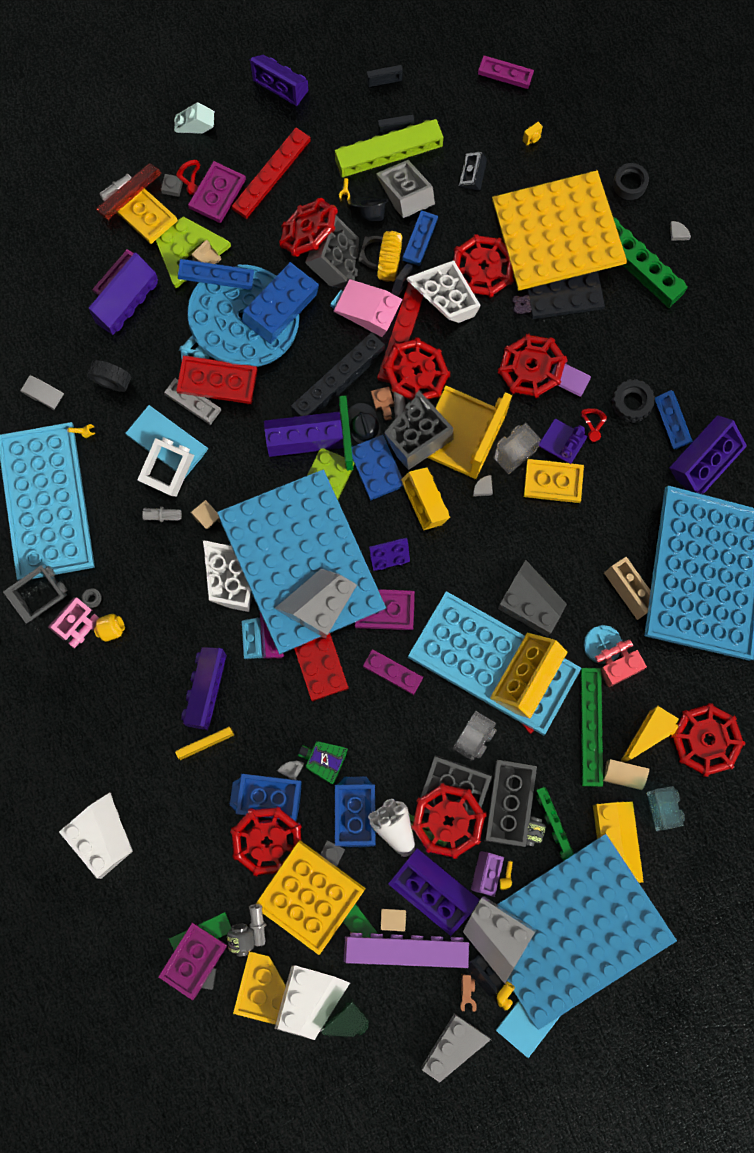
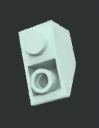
(194, 119)

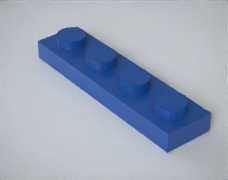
(215, 274)

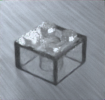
(516, 448)
(475, 735)

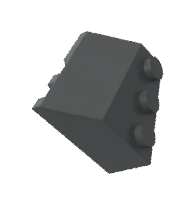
(336, 256)
(418, 432)
(533, 601)
(459, 776)

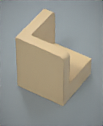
(205, 254)
(205, 514)
(393, 919)

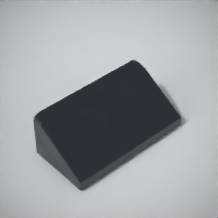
(473, 171)
(485, 975)

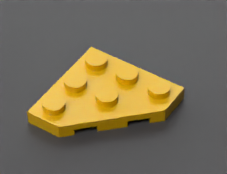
(260, 989)

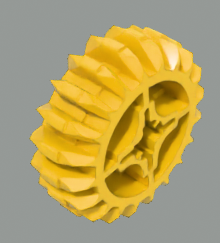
(389, 256)

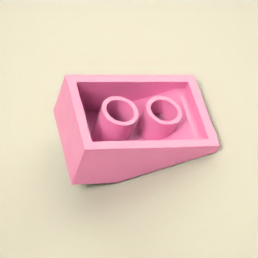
(368, 306)

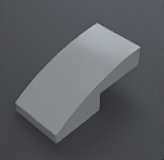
(42, 392)

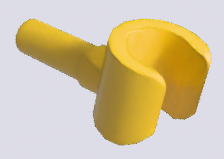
(345, 190)
(83, 431)
(505, 883)

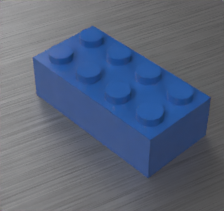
(280, 303)

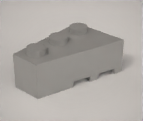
(453, 1048)

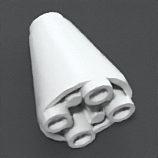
(394, 826)

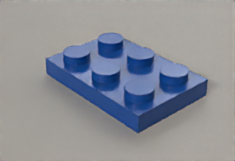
(376, 467)

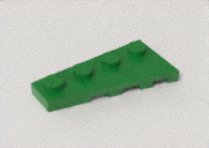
(552, 818)

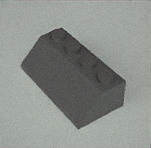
(510, 803)

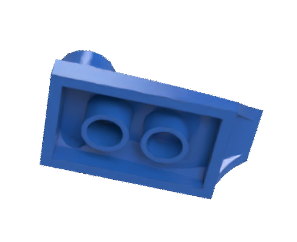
(264, 793)
(352, 807)

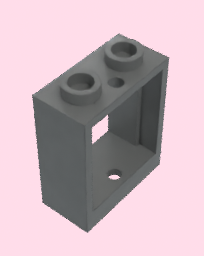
(20, 605)

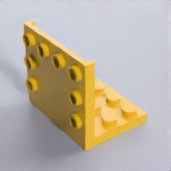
(474, 430)

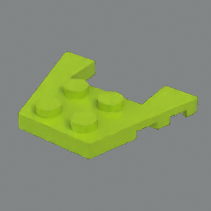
(182, 241)

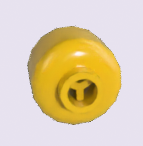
(109, 627)

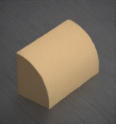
(625, 774)

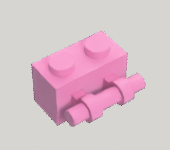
(70, 618)

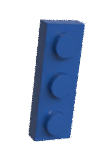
(420, 238)
(673, 419)

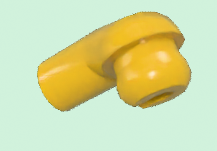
(504, 993)

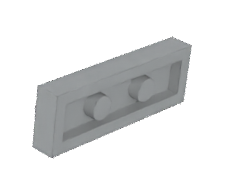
(195, 404)

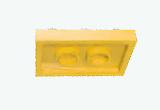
(147, 216)
(553, 481)

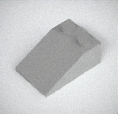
(406, 188)

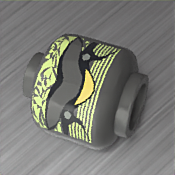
(535, 831)
(240, 939)

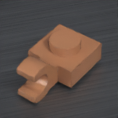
(383, 400)
(467, 987)

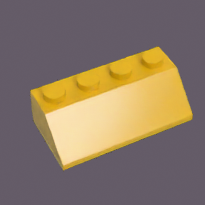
(529, 674)
(619, 824)

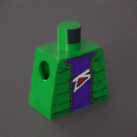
(324, 760)

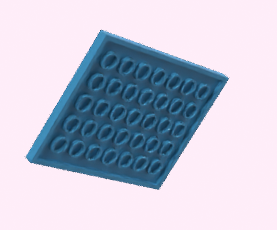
(287, 540)
(704, 575)
(588, 933)

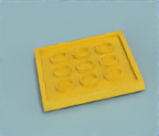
(310, 897)

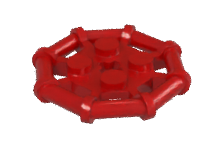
(307, 225)
(491, 258)
(416, 360)
(536, 374)
(718, 744)
(445, 832)
(258, 833)

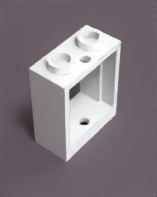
(180, 474)

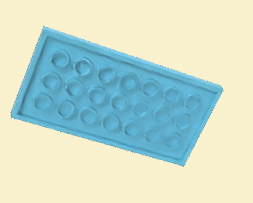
(45, 500)
(474, 654)

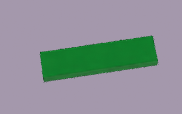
(346, 433)

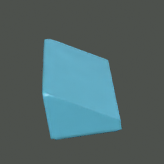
(252, 638)

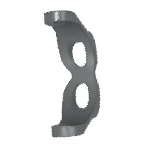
(362, 258)

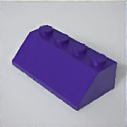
(123, 294)
(303, 434)
(708, 455)
(204, 688)
(434, 892)

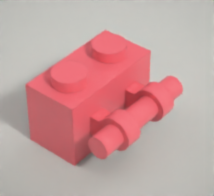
(622, 668)

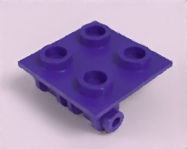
(563, 440)
(389, 554)

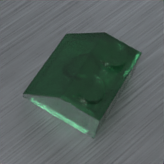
(347, 1022)

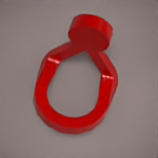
(191, 188)
(594, 435)

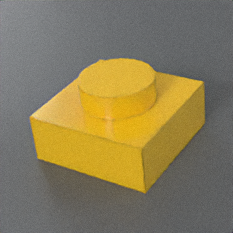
(532, 134)

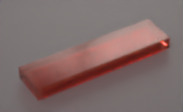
(128, 191)

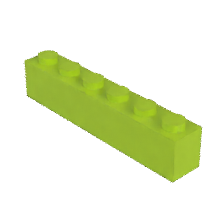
(389, 148)

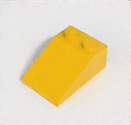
(655, 728)

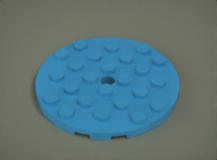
(219, 329)

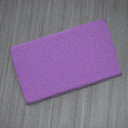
(573, 380)
(487, 873)

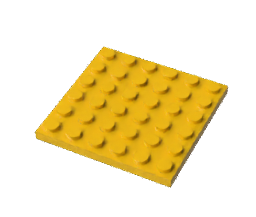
(558, 230)

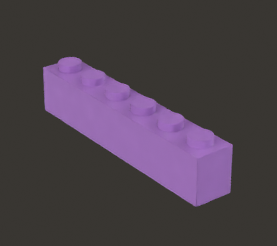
(406, 951)

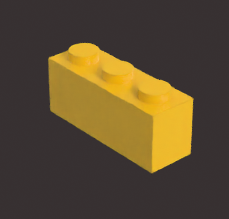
(425, 498)

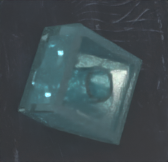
(665, 808)

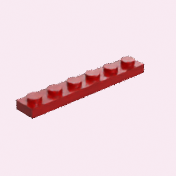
(271, 173)
(403, 325)

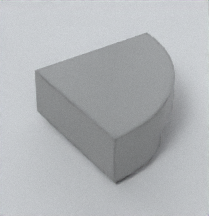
(679, 231)
(483, 487)
(291, 769)

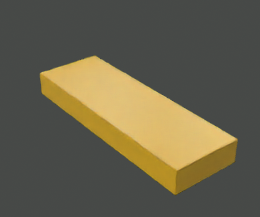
(204, 743)

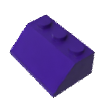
(279, 79)

